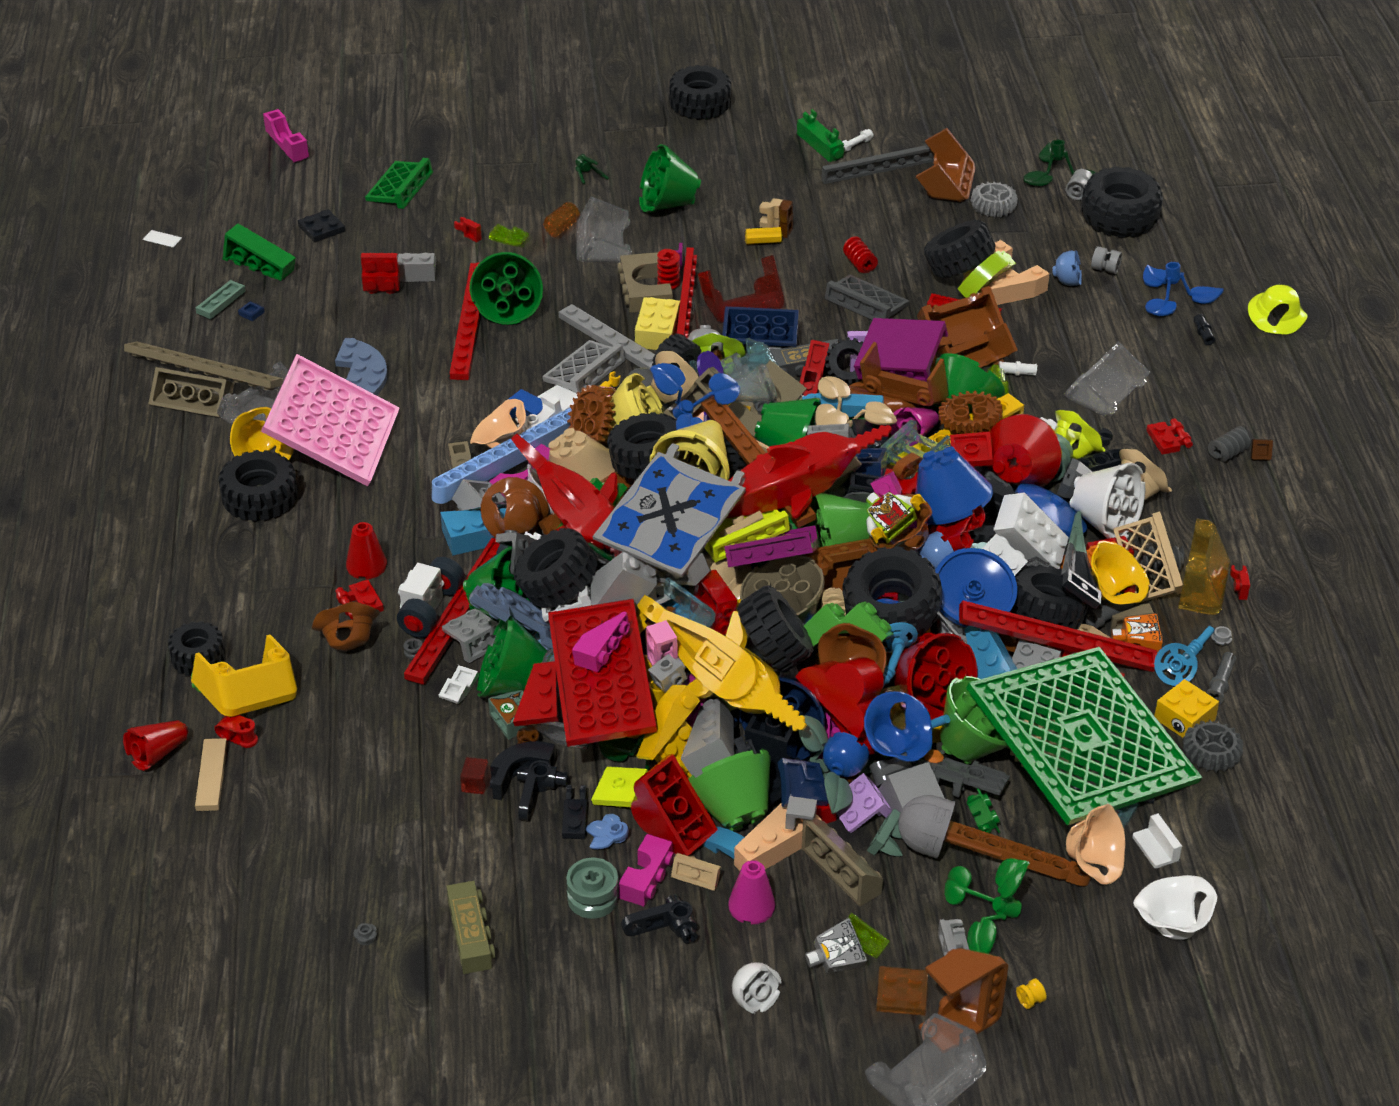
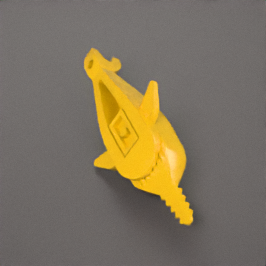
(725, 665)

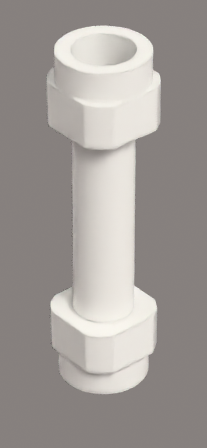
(865, 136)

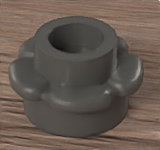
(365, 938)

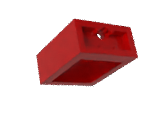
(717, 592)

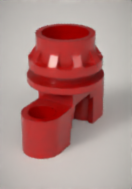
(957, 531)

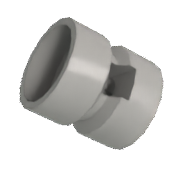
(1076, 184)
(1101, 258)

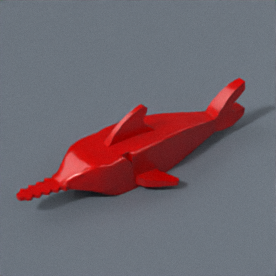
(799, 471)
(572, 496)

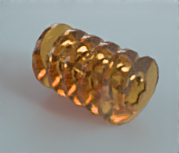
(561, 219)

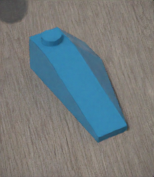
(850, 405)

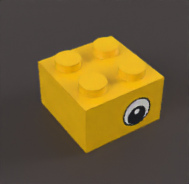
(1185, 707)

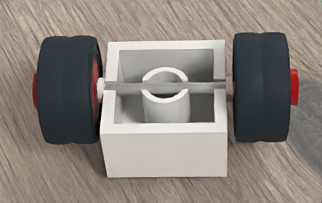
(424, 592)

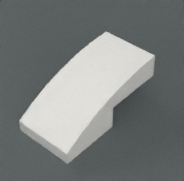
(459, 685)

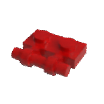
(1164, 436)
(359, 592)

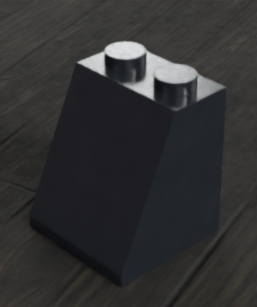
(772, 736)

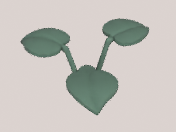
(837, 789)

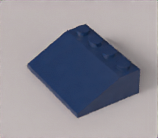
(763, 325)

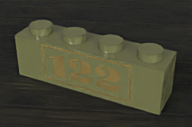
(469, 927)

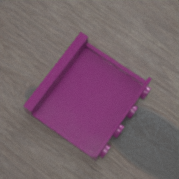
(904, 346)
(787, 544)

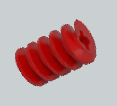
(860, 255)
(668, 267)

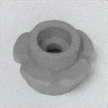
(1222, 636)

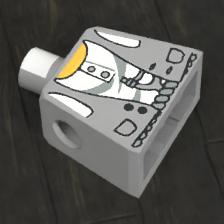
(837, 949)

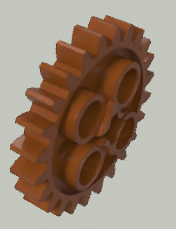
(592, 412)
(955, 412)

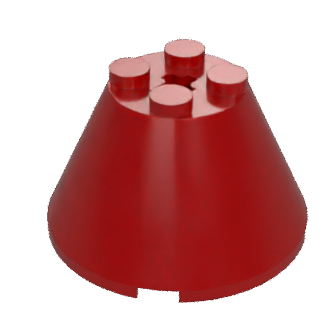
(1025, 451)
(931, 666)

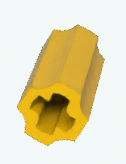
(763, 235)

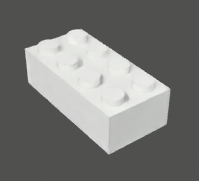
(1030, 529)

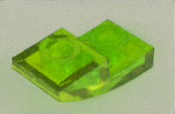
(506, 236)

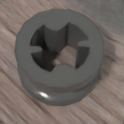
(412, 643)

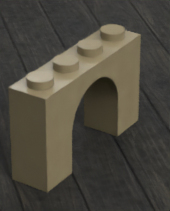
(639, 267)
(786, 388)

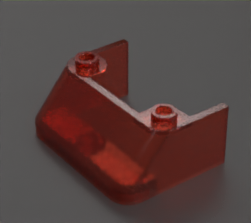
(767, 292)

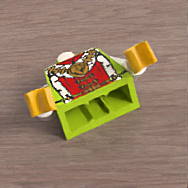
(891, 514)

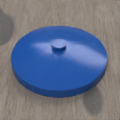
(1053, 506)
(976, 578)

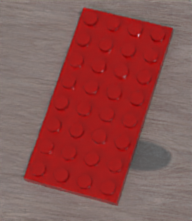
(604, 702)

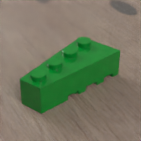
(257, 253)

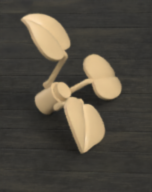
(836, 388)

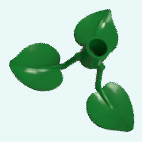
(1008, 878)

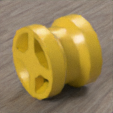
(1031, 993)

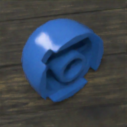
(844, 754)

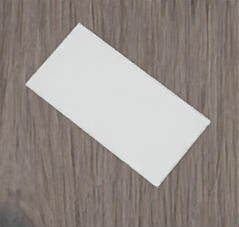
(162, 238)

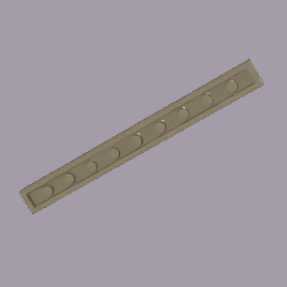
(209, 367)

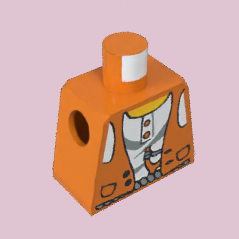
(1141, 631)

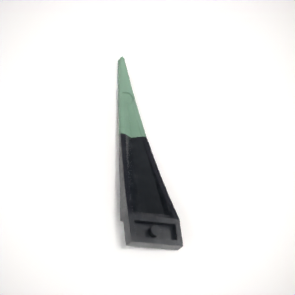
(1076, 570)

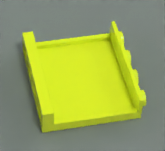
(770, 526)

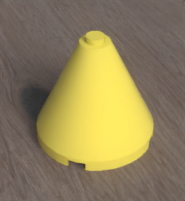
(633, 399)
(699, 446)

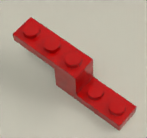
(814, 366)

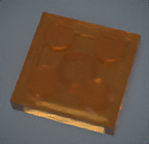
(902, 990)

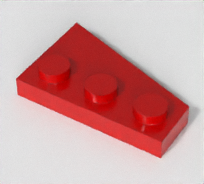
(540, 696)

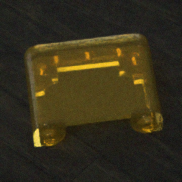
(1206, 572)

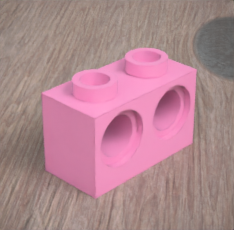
(660, 642)

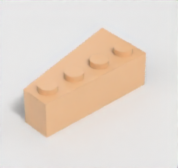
(770, 840)

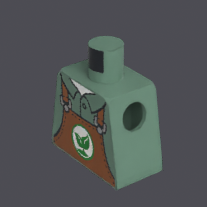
(503, 710)

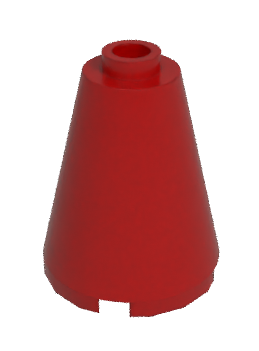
(365, 553)
(153, 742)

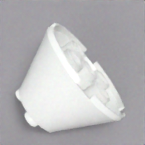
(1110, 497)

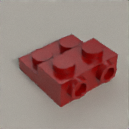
(380, 272)

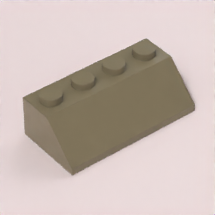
(188, 391)
(840, 861)

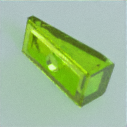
(870, 940)

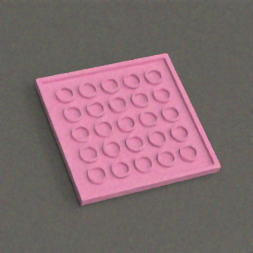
(331, 420)

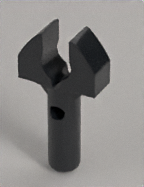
(1106, 435)

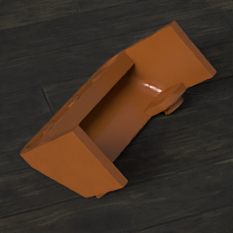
(952, 169)
(986, 348)
(902, 387)
(973, 987)

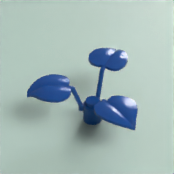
(1172, 275)
(669, 381)

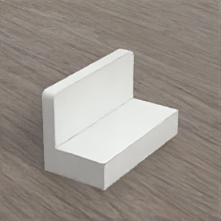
(1158, 843)

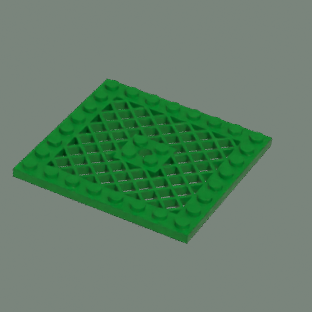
(1072, 804)

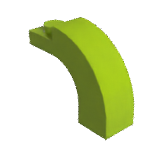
(986, 273)

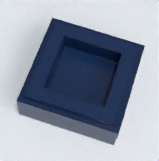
(251, 311)

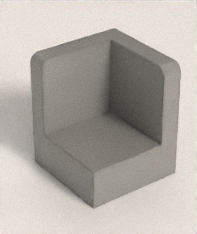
(799, 808)

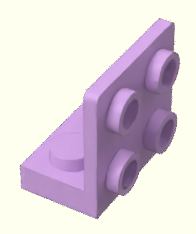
(865, 804)

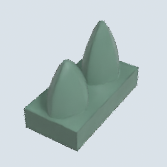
(883, 841)

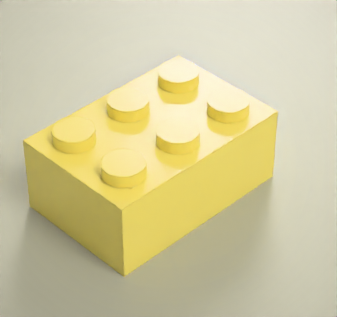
(656, 322)

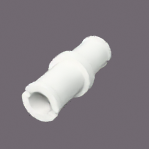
(1018, 368)

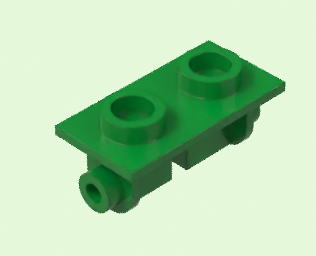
(980, 804)

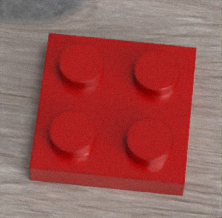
(974, 447)

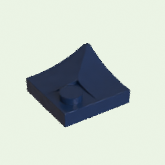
(802, 780)

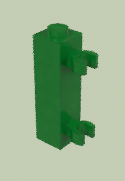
(820, 137)

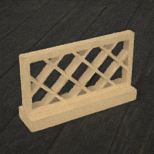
(1164, 548)

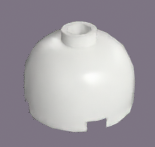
(756, 987)

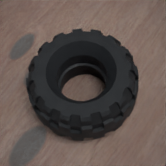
(1121, 202)
(900, 573)

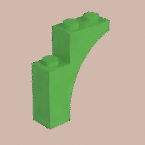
(861, 615)

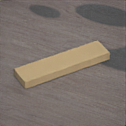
(211, 775)

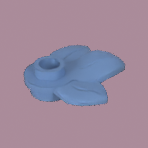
(607, 831)

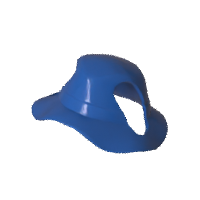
(891, 741)

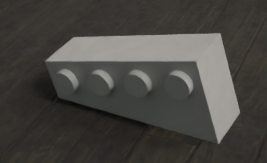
(710, 737)

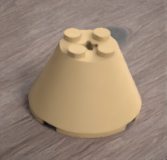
(581, 455)

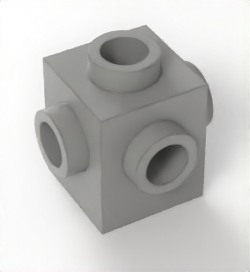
(668, 672)

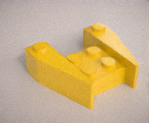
(671, 726)

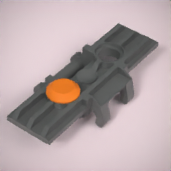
(964, 774)

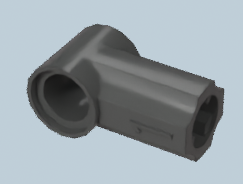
(886, 767)

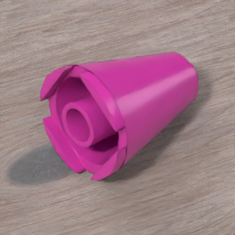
(925, 418)
(752, 894)

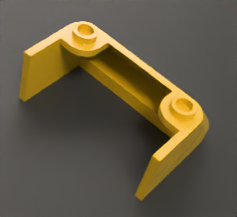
(247, 688)

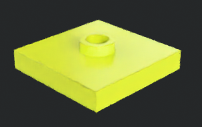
(617, 786)

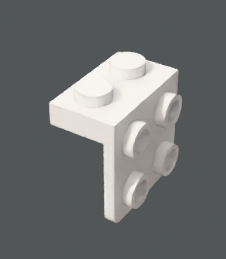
(1001, 547)

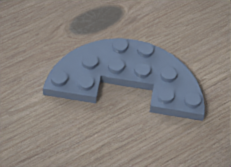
(366, 365)
(505, 602)

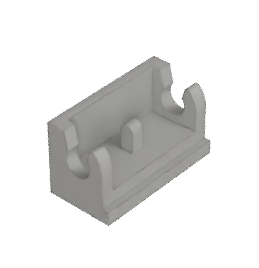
(951, 937)

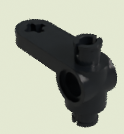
(537, 778)
(675, 914)

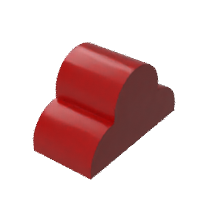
(845, 689)
(671, 807)

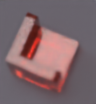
(474, 775)

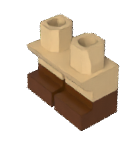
(779, 214)

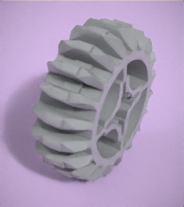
(994, 199)

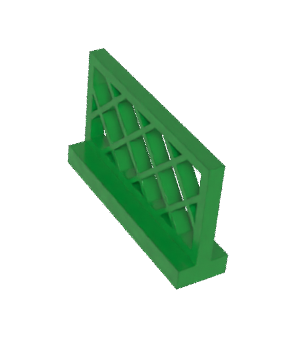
(406, 187)

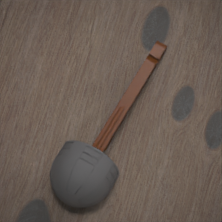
(927, 823)

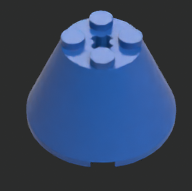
(951, 486)

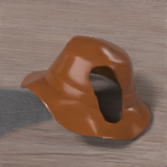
(524, 507)
(910, 538)
(360, 626)
(857, 644)

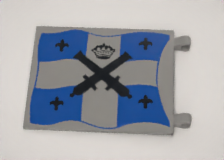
(670, 512)

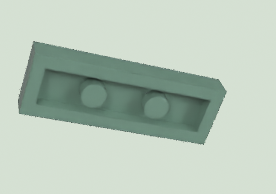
(220, 299)

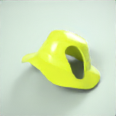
(1263, 303)
(1089, 439)

